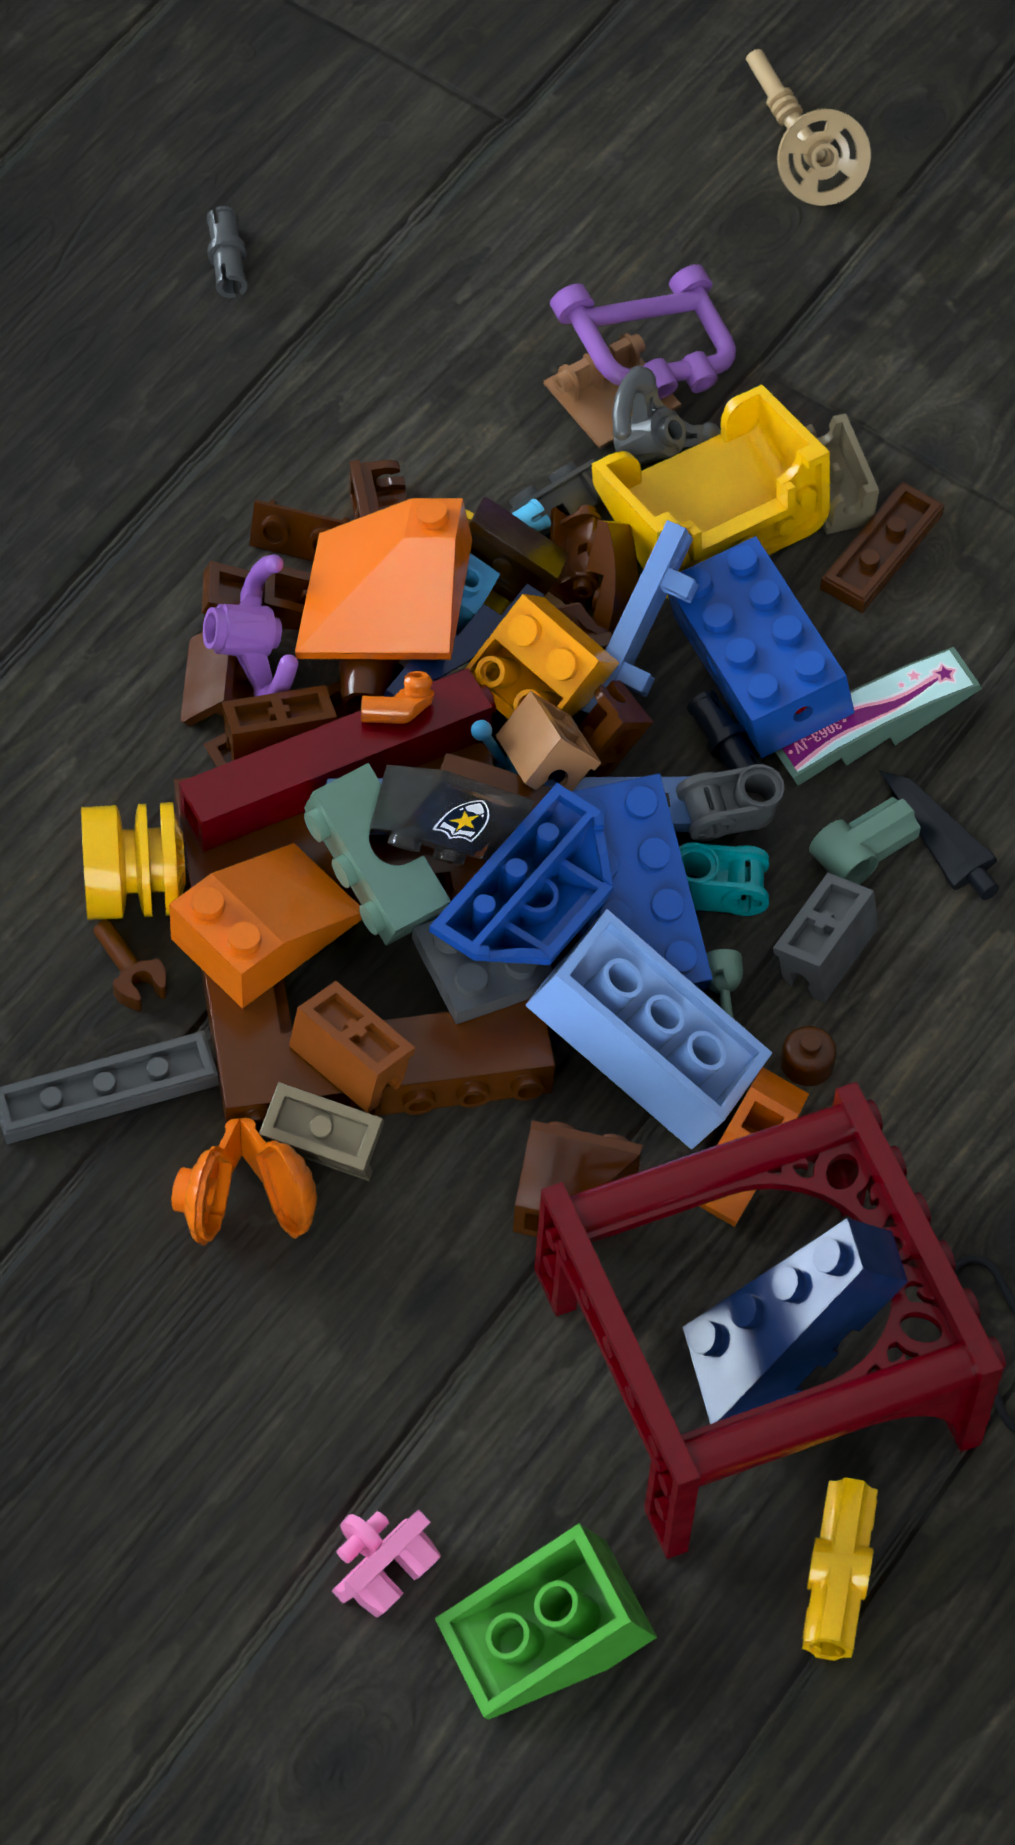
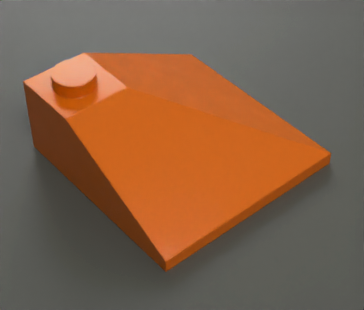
(388, 584)

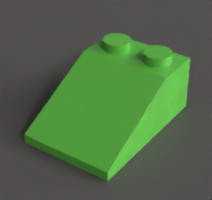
(545, 1623)

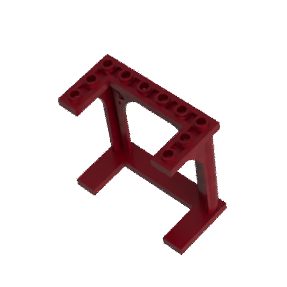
(943, 1379)

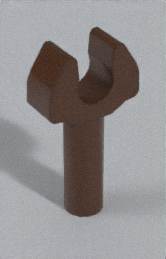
(131, 969)

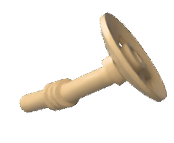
(814, 146)

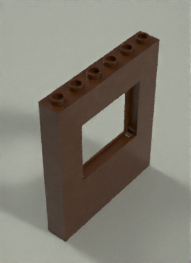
(452, 1064)

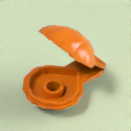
(205, 1188)

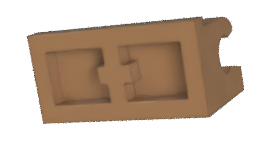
(544, 740)

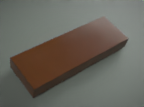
(882, 547)

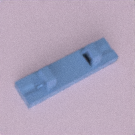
(656, 581)

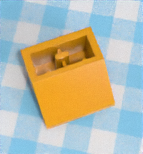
(540, 653)

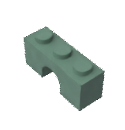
(390, 895)

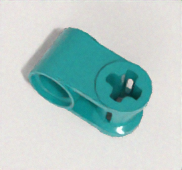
(725, 878)

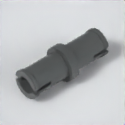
(226, 252)

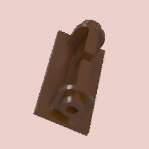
(288, 529)
(572, 535)

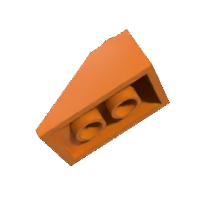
(260, 920)

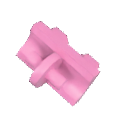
(368, 1581)

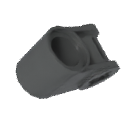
(720, 800)

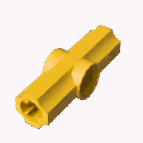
(840, 1569)

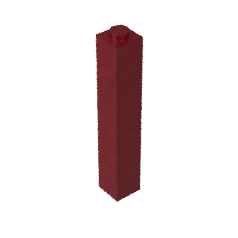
(281, 778)

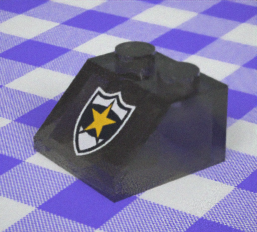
(446, 813)

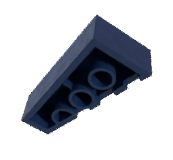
(792, 1318)

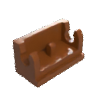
(350, 1045)

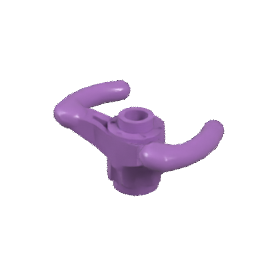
(252, 632)

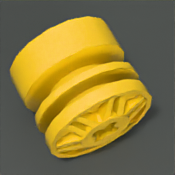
(130, 860)

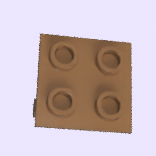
(591, 396)

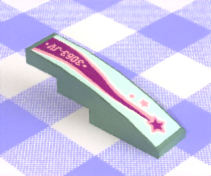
(884, 709)

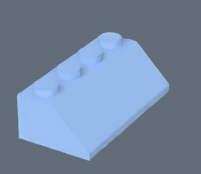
(649, 1029)

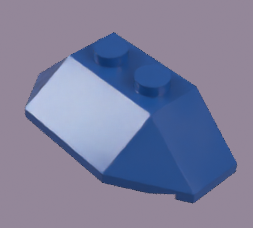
(534, 886)

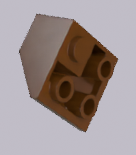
(568, 1156)

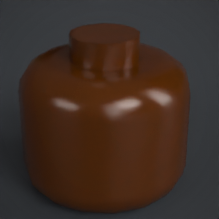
(808, 1056)

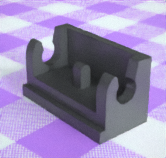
(827, 935)

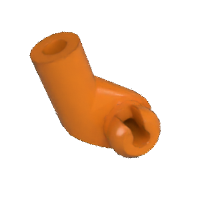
(404, 705)

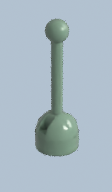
(727, 975)

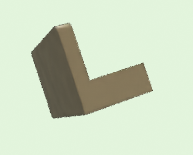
(323, 1130)

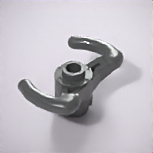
(653, 428)

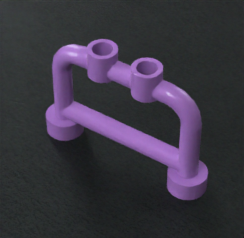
(690, 292)

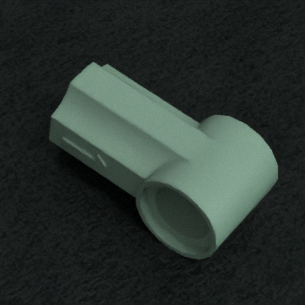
(857, 847)

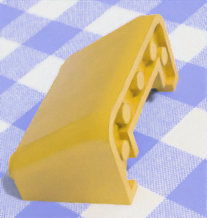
(750, 481)

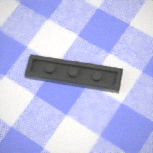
(106, 1087)

